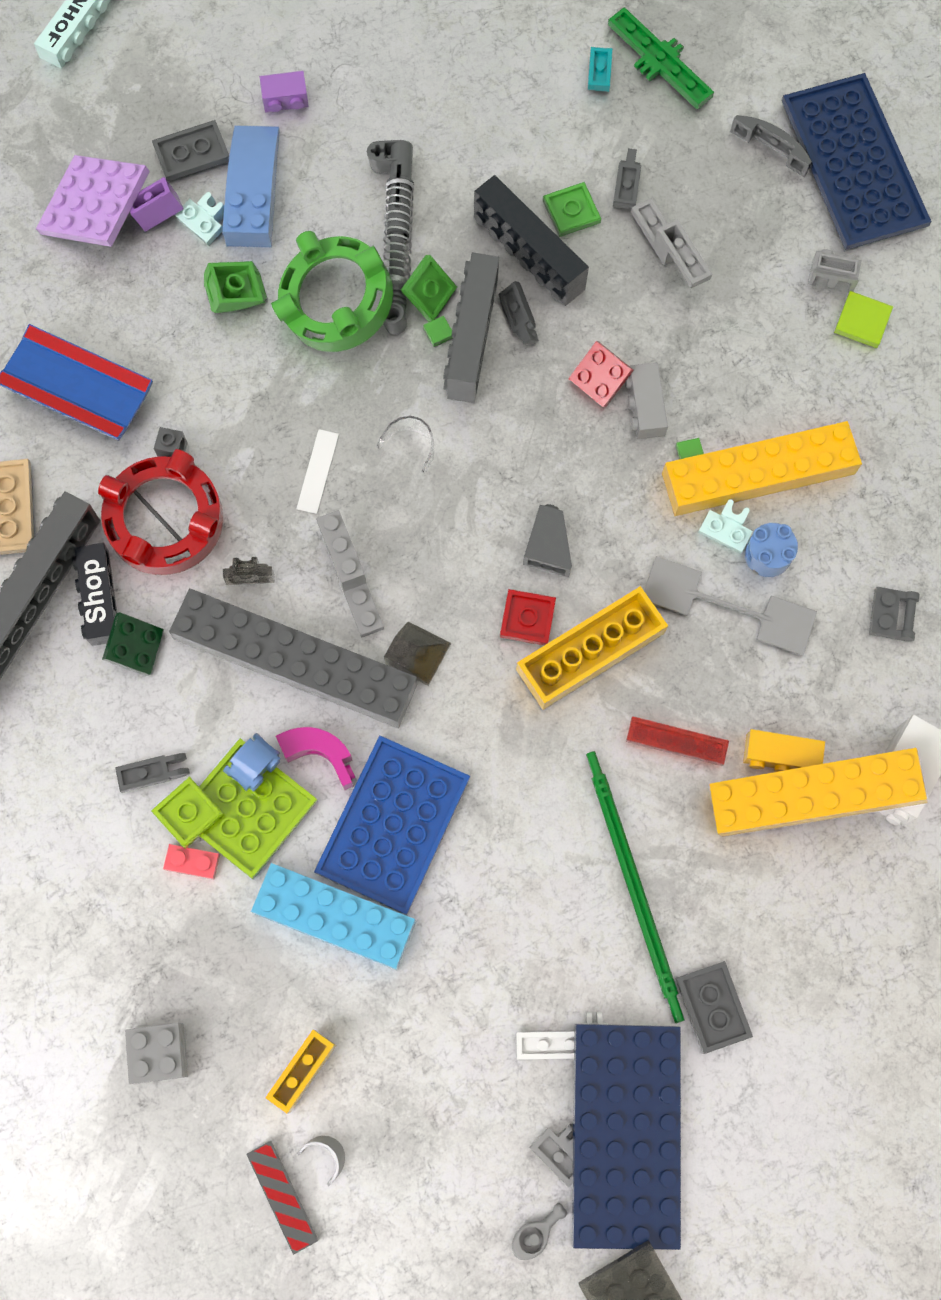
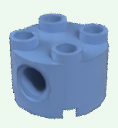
(771, 549)
(252, 762)

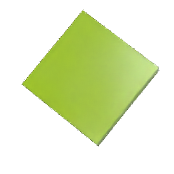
(863, 319)
(187, 812)

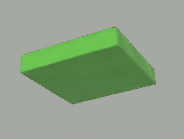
(571, 209)
(429, 288)

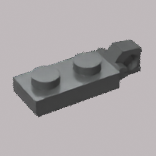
(627, 181)
(519, 313)

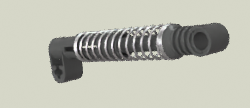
(398, 220)

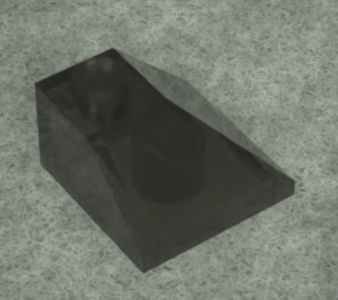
(416, 652)

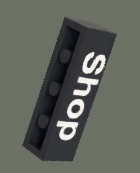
(96, 592)

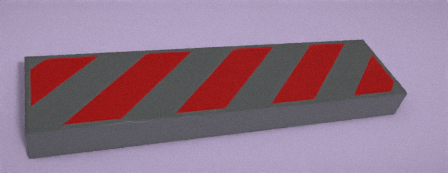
(282, 1197)

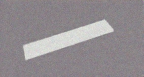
(317, 471)

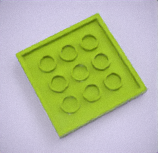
(254, 821)

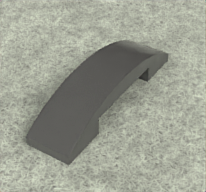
(774, 137)

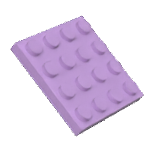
(93, 200)

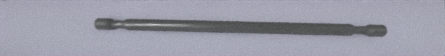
(155, 513)

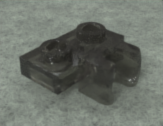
(248, 572)

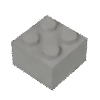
(156, 1053)

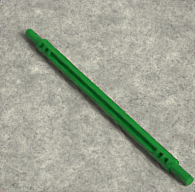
(635, 887)

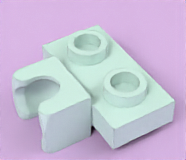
(203, 218)
(727, 528)

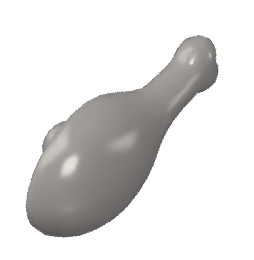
(533, 1236)

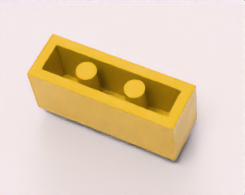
(781, 751)
(300, 1071)

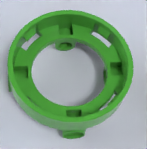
(348, 326)

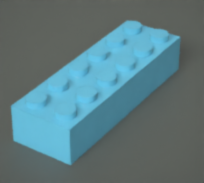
(333, 916)

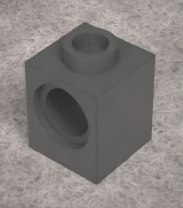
(168, 441)

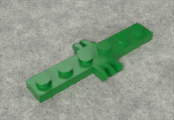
(660, 58)

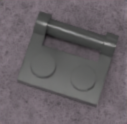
(885, 614)

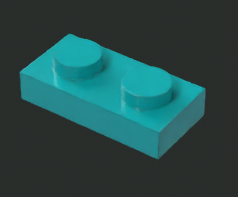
(600, 69)

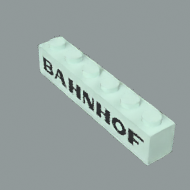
(68, 29)

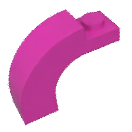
(315, 741)

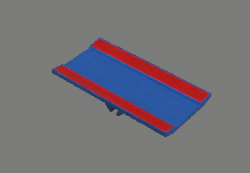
(75, 382)

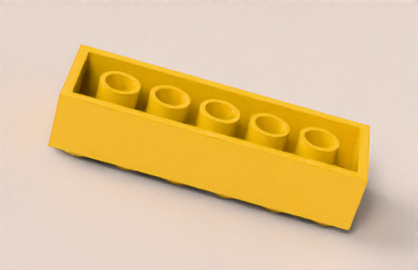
(591, 647)

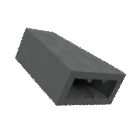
(549, 542)

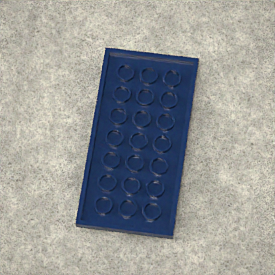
(856, 161)
(626, 1137)

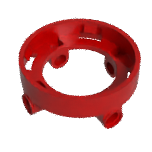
(203, 528)

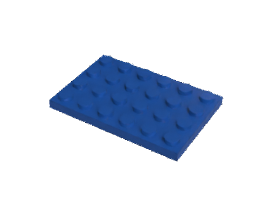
(392, 825)

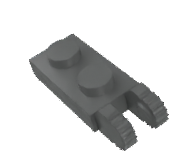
(149, 772)

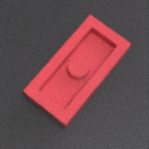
(191, 861)

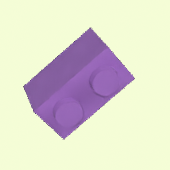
(284, 91)
(155, 204)

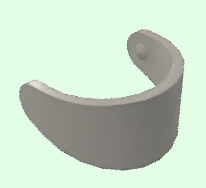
(334, 1147)

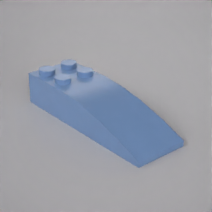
(251, 187)

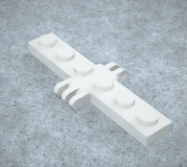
(549, 1043)

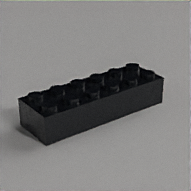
(530, 240)

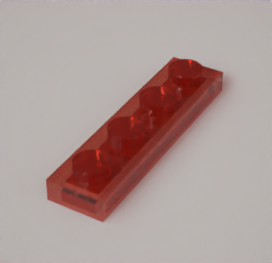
(677, 741)

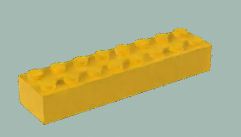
(761, 468)
(818, 792)

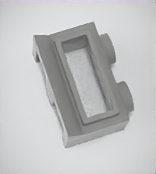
(835, 268)

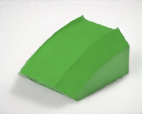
(233, 286)

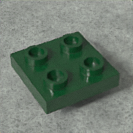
(133, 644)

